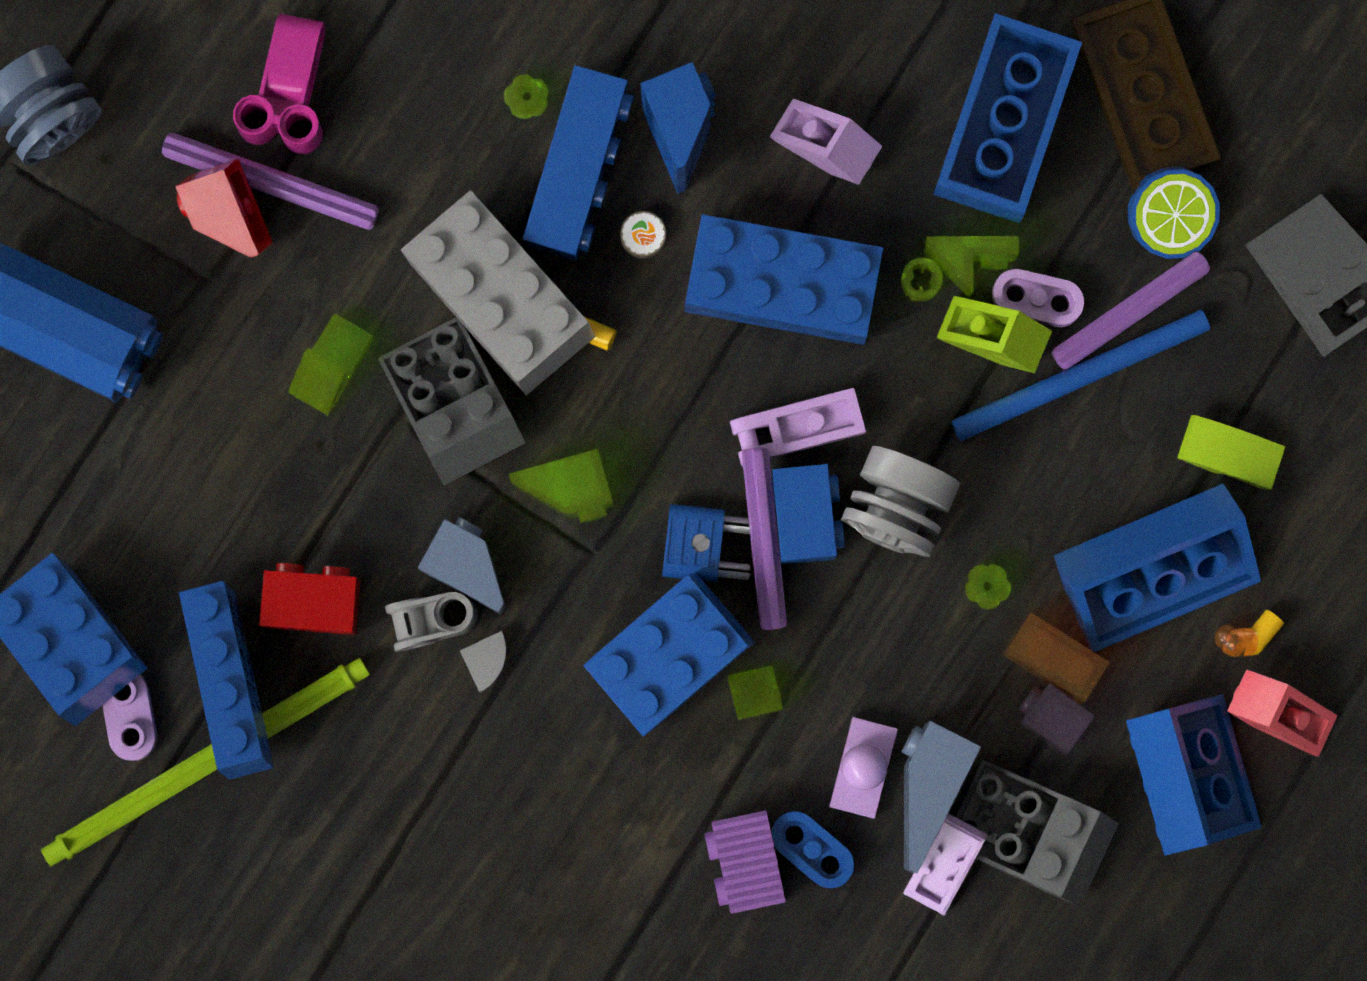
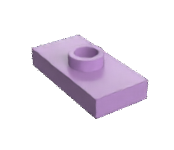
(946, 864)

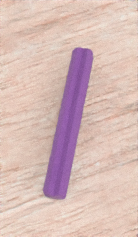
(1131, 310)
(764, 538)

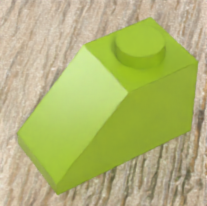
(995, 333)

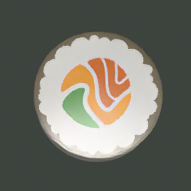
(643, 234)

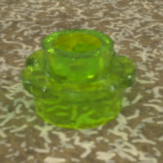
(526, 108)
(1000, 586)

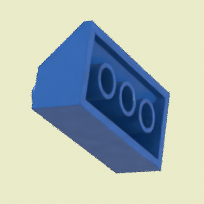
(1158, 567)

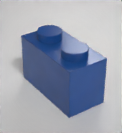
(805, 514)

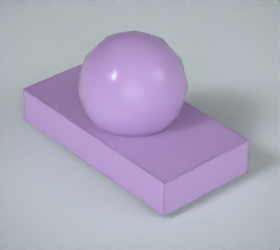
(863, 767)

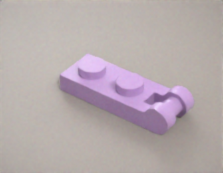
(803, 424)

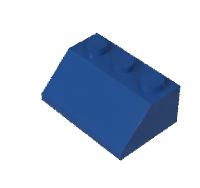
(679, 117)
(1193, 774)

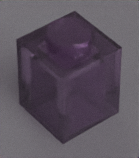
(1054, 717)

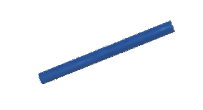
(1080, 375)

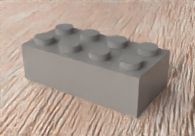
(498, 292)

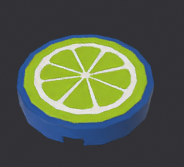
(1173, 212)

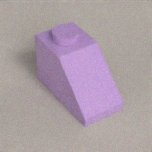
(827, 140)

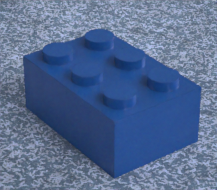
(65, 640)
(669, 653)

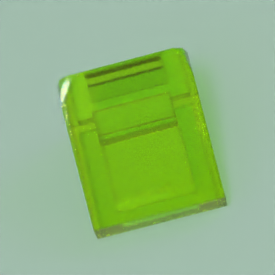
(755, 693)

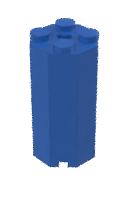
(73, 327)

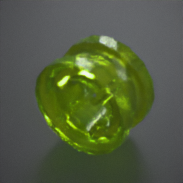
(908, 276)

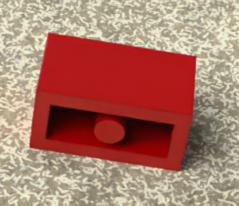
(310, 601)

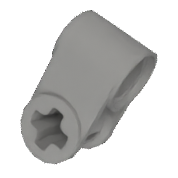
(428, 620)

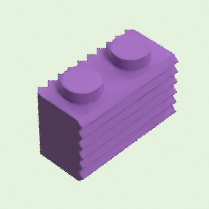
(746, 862)

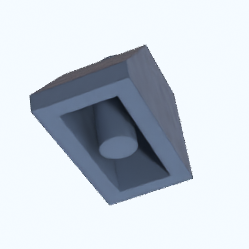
(464, 563)

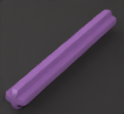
(274, 182)

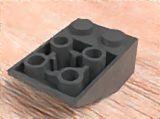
(1318, 272)
(451, 400)
(1036, 832)

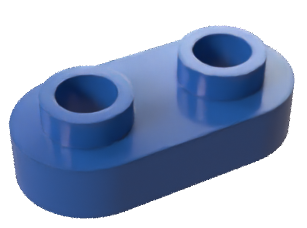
(812, 849)

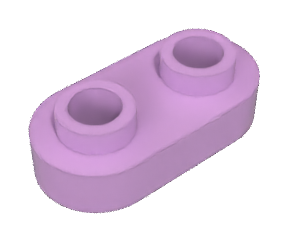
(1037, 296)
(128, 714)

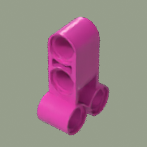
(286, 85)

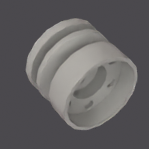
(900, 501)

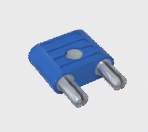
(696, 542)

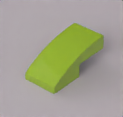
(1231, 452)

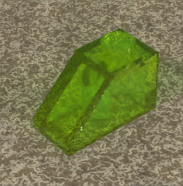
(568, 485)

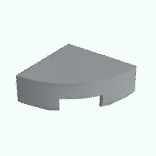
(486, 660)

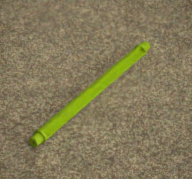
(198, 766)

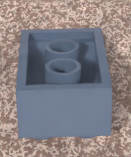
(931, 782)

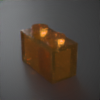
(1055, 658)

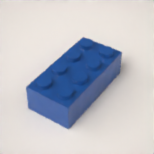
(1007, 118)
(783, 279)

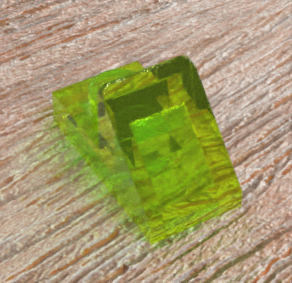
(957, 254)
(330, 364)

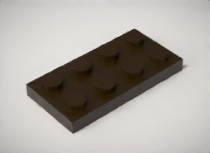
(1145, 88)

